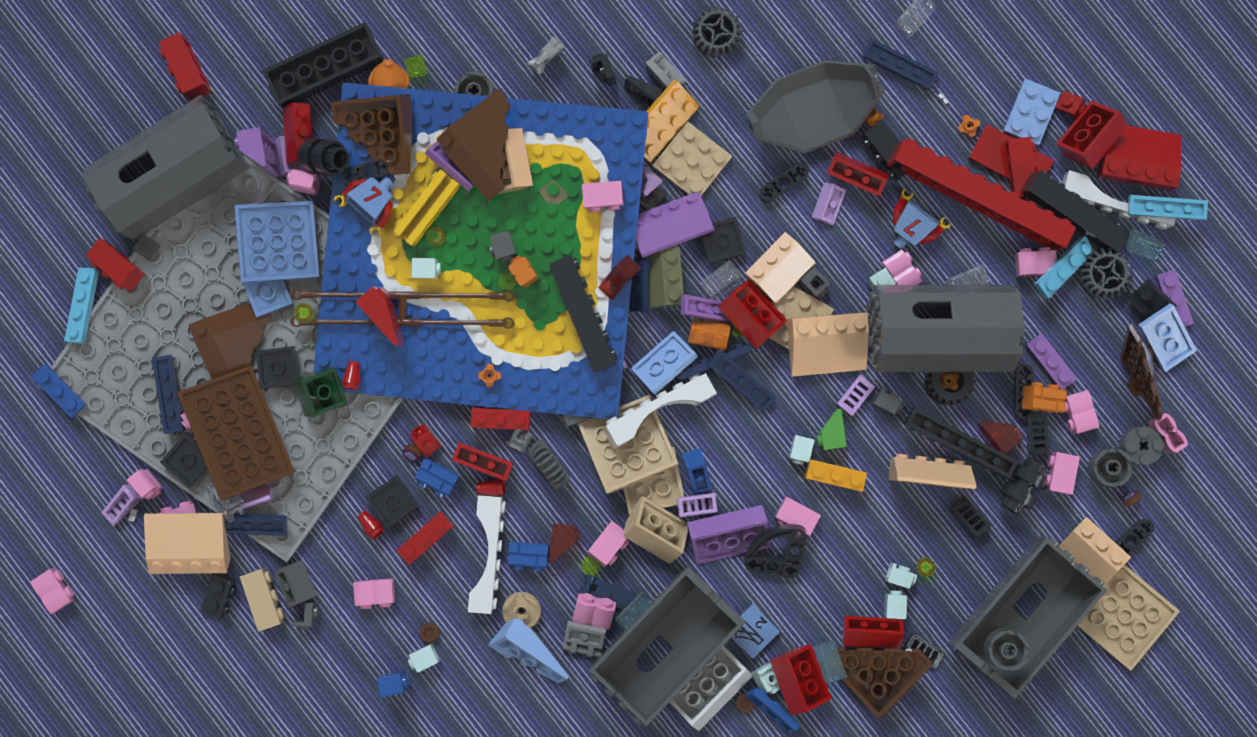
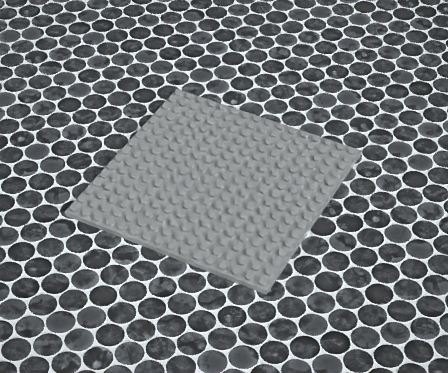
(185, 282)

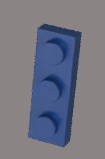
(58, 390)
(773, 710)

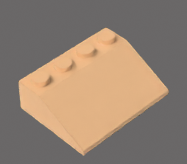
(828, 343)
(931, 473)
(186, 543)

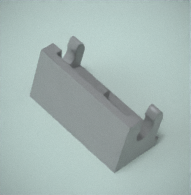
(663, 70)

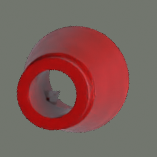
(351, 377)
(492, 488)
(370, 525)

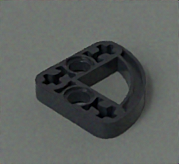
(783, 563)

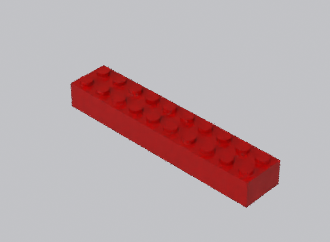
(982, 195)

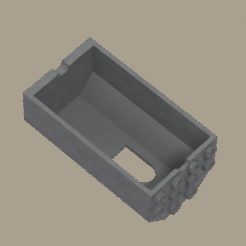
(191, 161)
(978, 338)
(1067, 601)
(695, 626)

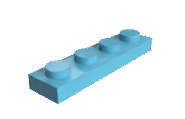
(1167, 207)
(1064, 267)
(81, 305)

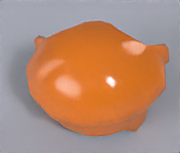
(389, 75)

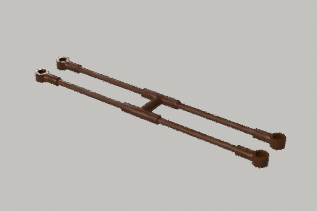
(402, 296)

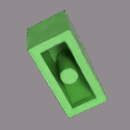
(832, 433)

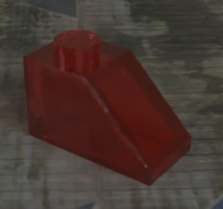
(619, 277)
(1001, 435)
(562, 539)

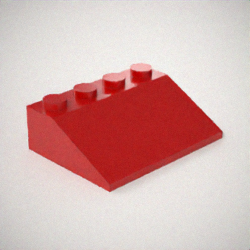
(1143, 159)

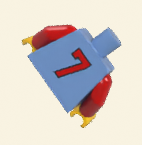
(370, 200)
(914, 223)

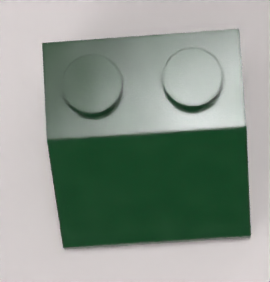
(319, 392)

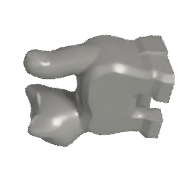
(546, 54)

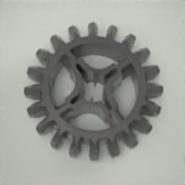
(712, 47)
(1113, 276)
(549, 464)

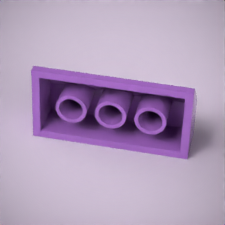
(259, 149)
(672, 224)
(727, 534)

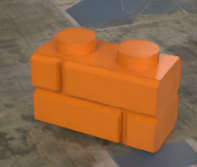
(523, 271)
(709, 333)
(1044, 399)

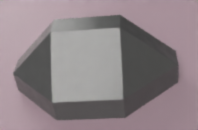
(816, 105)

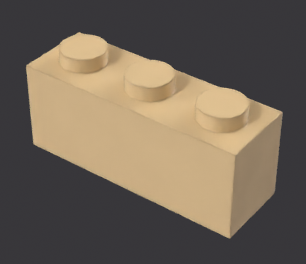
(262, 599)

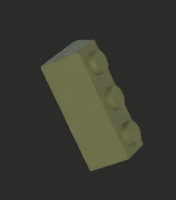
(665, 278)

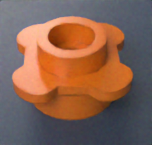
(873, 117)
(965, 129)
(494, 375)
(948, 376)

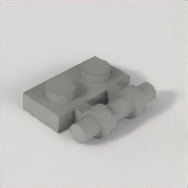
(584, 635)

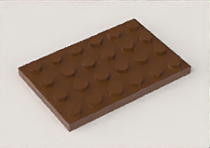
(235, 433)

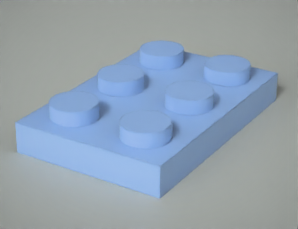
(1031, 111)
(1167, 337)
(664, 362)

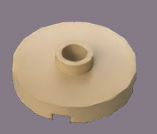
(522, 600)

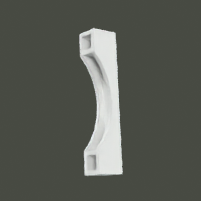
(1090, 193)
(694, 393)
(489, 513)

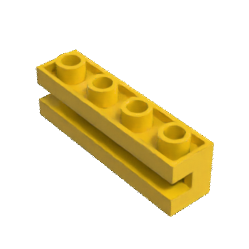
(426, 208)

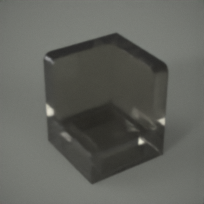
(653, 199)

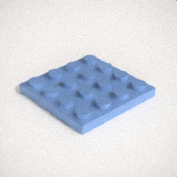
(276, 241)

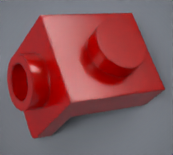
(1071, 104)
(425, 440)

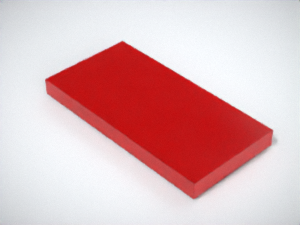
(991, 153)

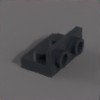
(602, 63)
(1149, 299)
(218, 596)

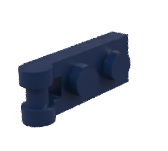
(640, 287)
(607, 590)

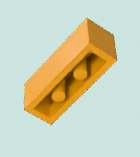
(835, 475)

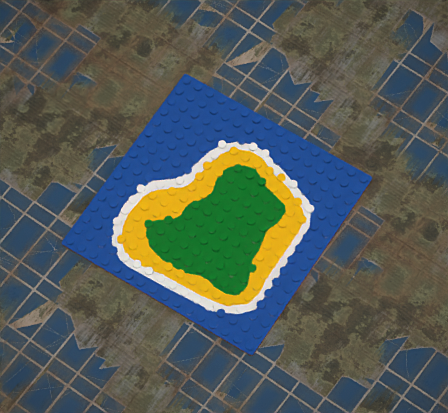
(542, 354)

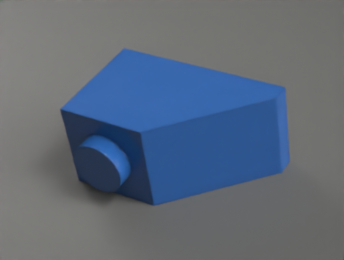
(697, 471)

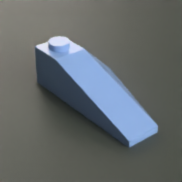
(521, 642)

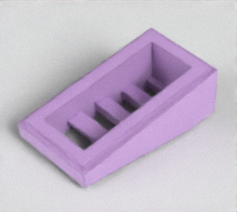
(850, 411)
(132, 499)
(711, 501)

